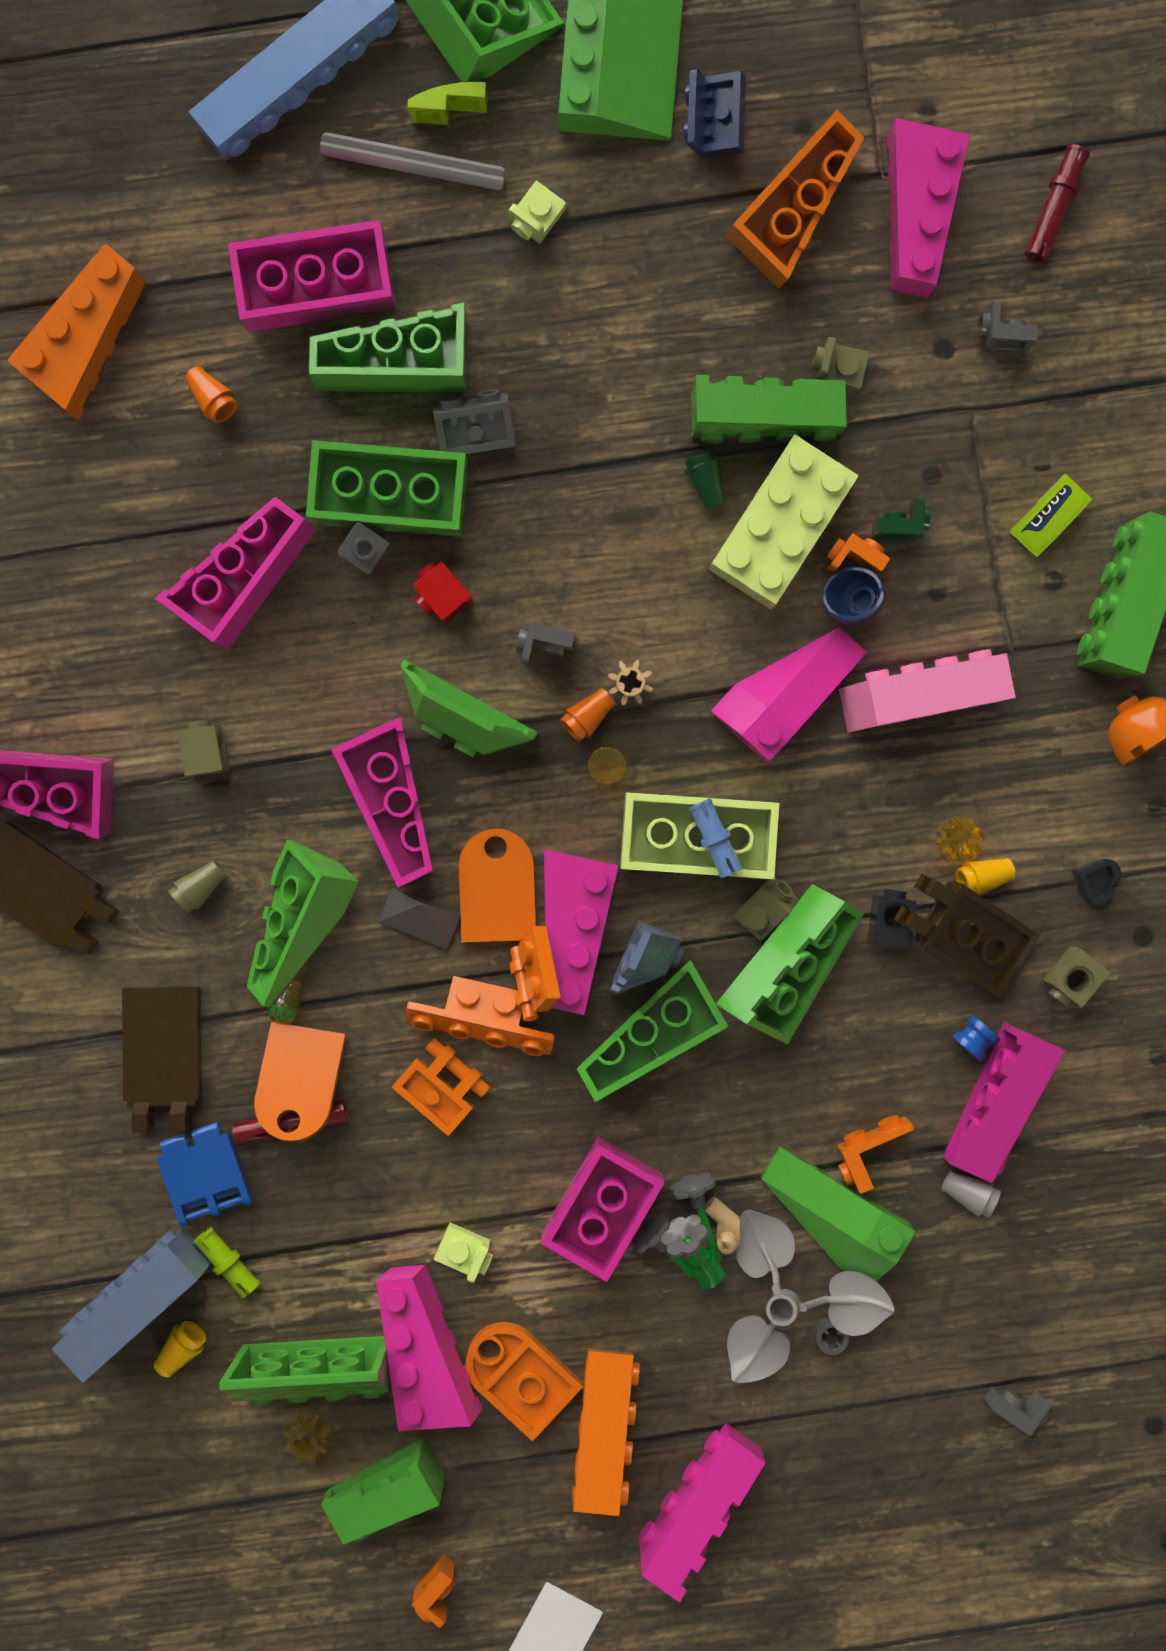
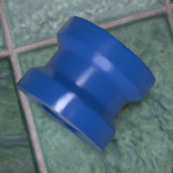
(976, 1038)

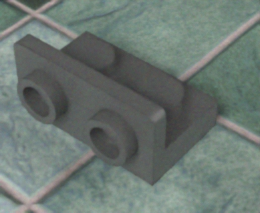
(474, 423)
(551, 639)

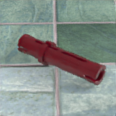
(1063, 188)
(251, 1130)

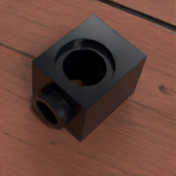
(878, 930)

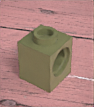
(203, 749)
(1091, 975)

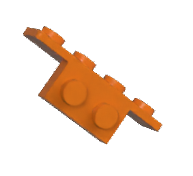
(483, 1014)

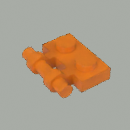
(534, 973)
(433, 1095)

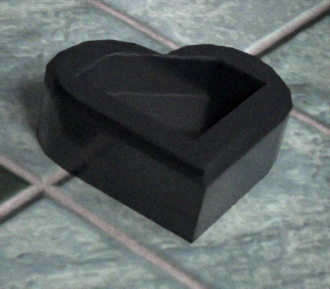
(1097, 881)

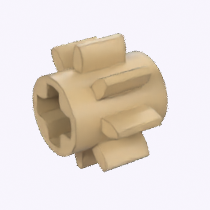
(640, 678)

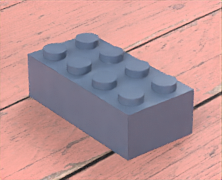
(130, 1303)

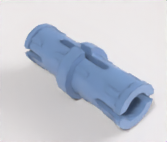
(715, 838)

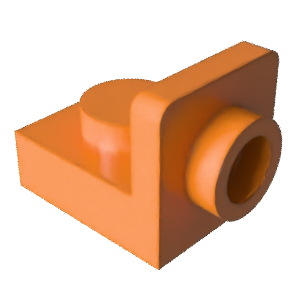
(434, 1589)

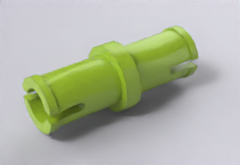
(226, 1262)

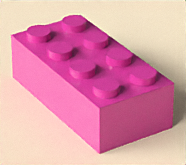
(312, 276)

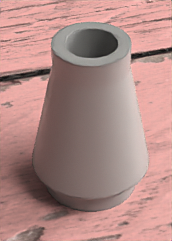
(972, 1193)

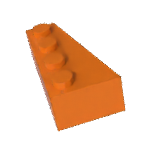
(80, 331)
(604, 1432)

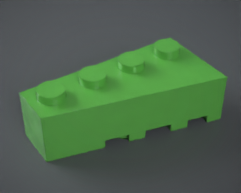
(394, 356)
(767, 409)
(663, 1028)

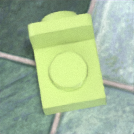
(536, 213)
(464, 1251)

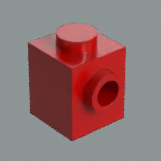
(440, 592)

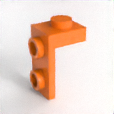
(853, 1169)

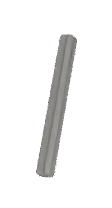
(412, 161)

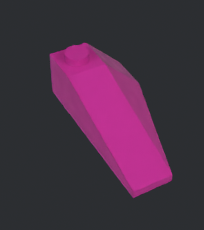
(781, 697)

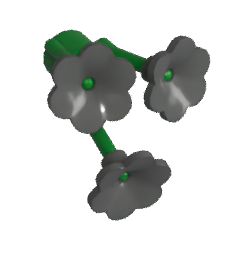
(686, 1234)

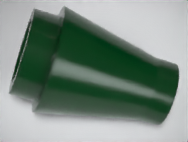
(706, 478)

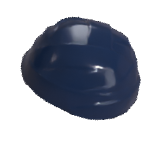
(854, 595)

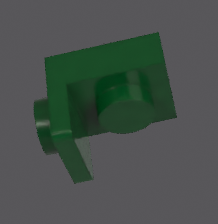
(898, 527)

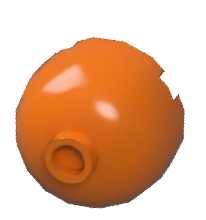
(1137, 728)

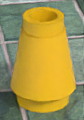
(985, 875)
(180, 1347)

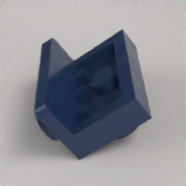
(715, 113)

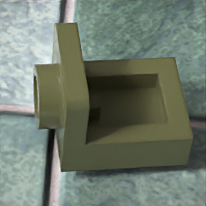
(766, 907)

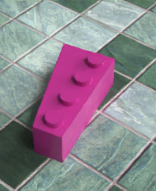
(923, 192)
(240, 574)
(59, 789)
(385, 792)
(575, 918)
(1001, 1102)
(424, 1366)
(698, 1509)

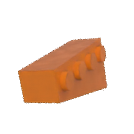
(787, 211)

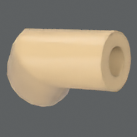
(727, 1225)

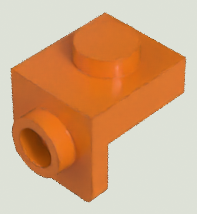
(864, 553)

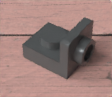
(1007, 336)
(362, 548)
(1023, 1415)

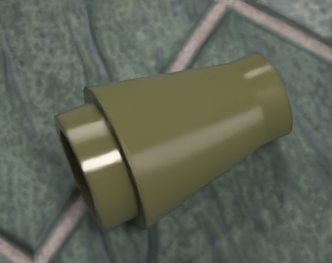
(196, 886)

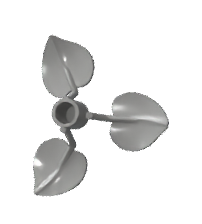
(758, 1348)

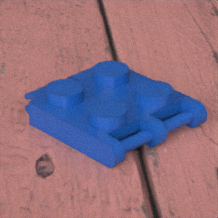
(203, 1173)

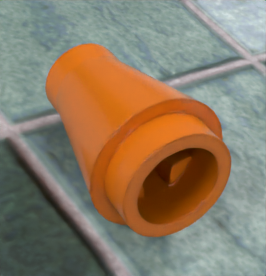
(212, 397)
(586, 715)

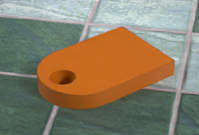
(496, 892)
(300, 1077)
(523, 1379)

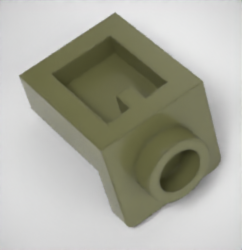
(840, 363)

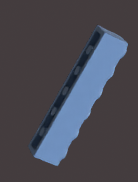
(289, 71)

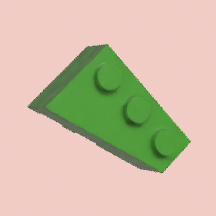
(385, 1492)

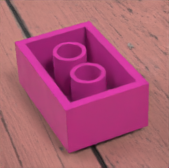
(602, 1209)

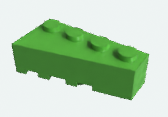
(792, 965)

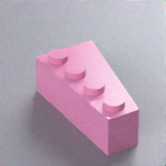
(927, 691)

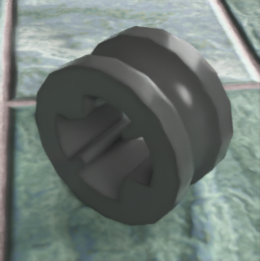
(833, 1348)

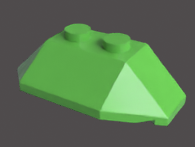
(461, 715)

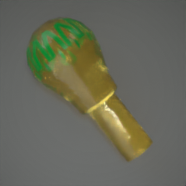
(288, 1004)

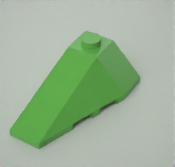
(305, 907)
(844, 1223)

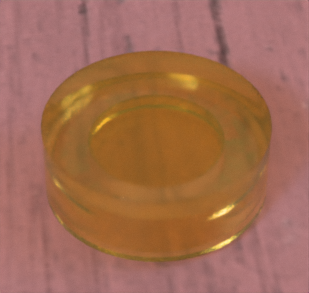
(607, 765)

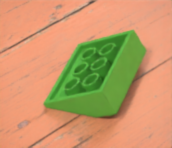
(485, 34)
(620, 67)
(308, 1370)

